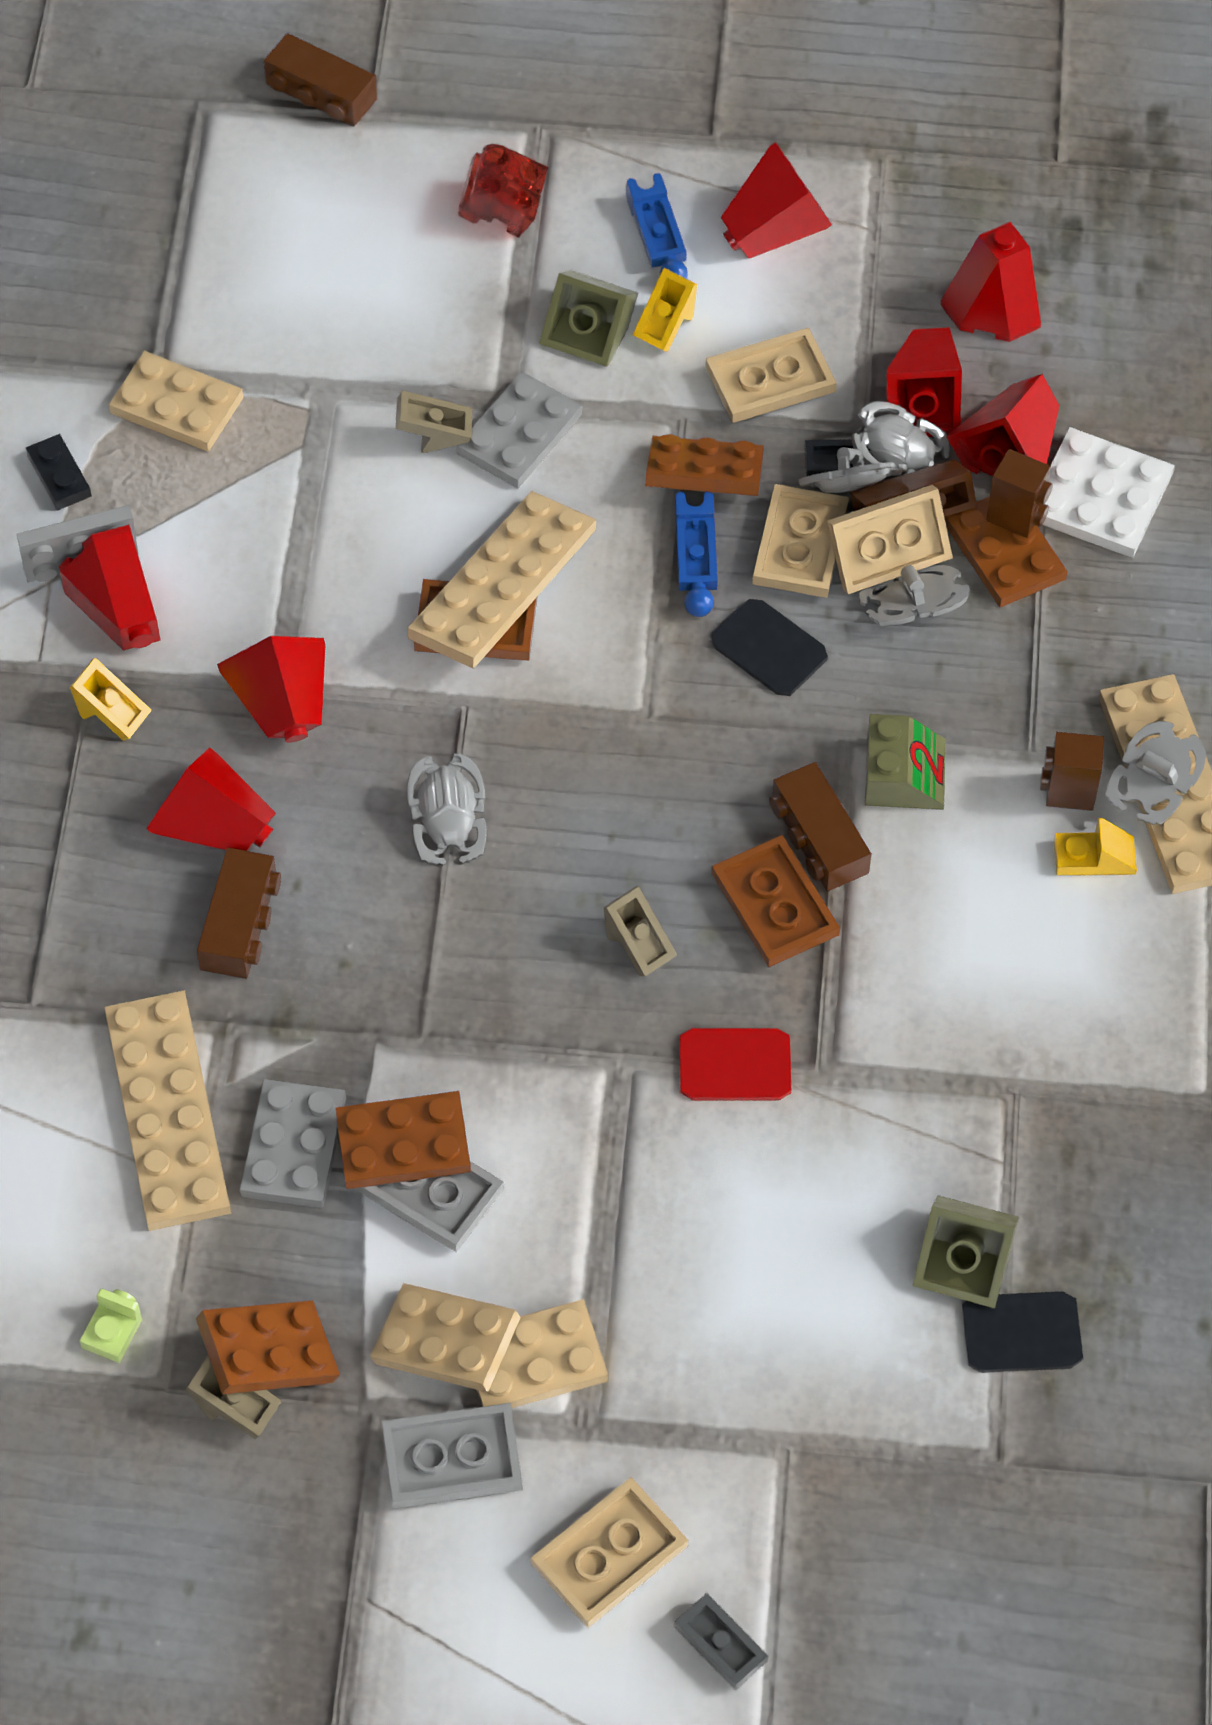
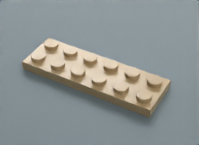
(501, 579)
(1185, 837)
(167, 1111)

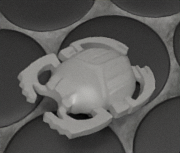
(896, 438)
(851, 478)
(916, 592)
(1157, 771)
(447, 808)

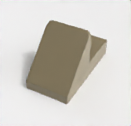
(438, 421)
(638, 930)
(245, 1410)

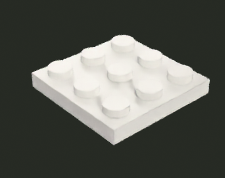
(1104, 491)

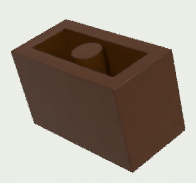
(1019, 493)
(1072, 771)

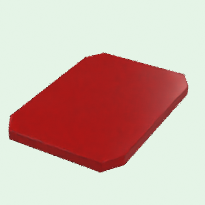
(735, 1064)

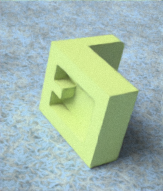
(112, 1325)

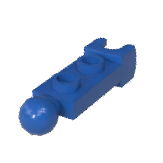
(657, 225)
(696, 553)

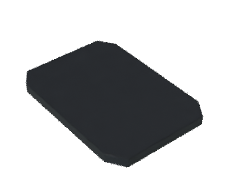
(769, 647)
(1023, 1333)

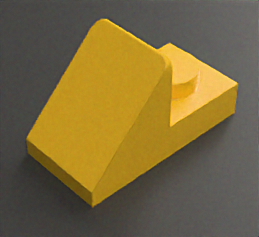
(665, 310)
(104, 695)
(1098, 853)

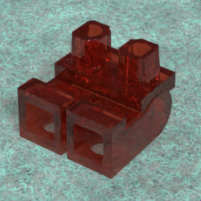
(503, 187)

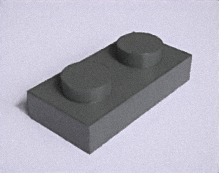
(721, 1641)

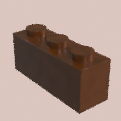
(320, 79)
(949, 477)
(820, 827)
(238, 913)

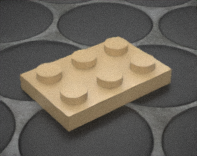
(770, 375)
(176, 401)
(887, 536)
(797, 542)
(445, 1337)
(548, 1357)
(609, 1552)

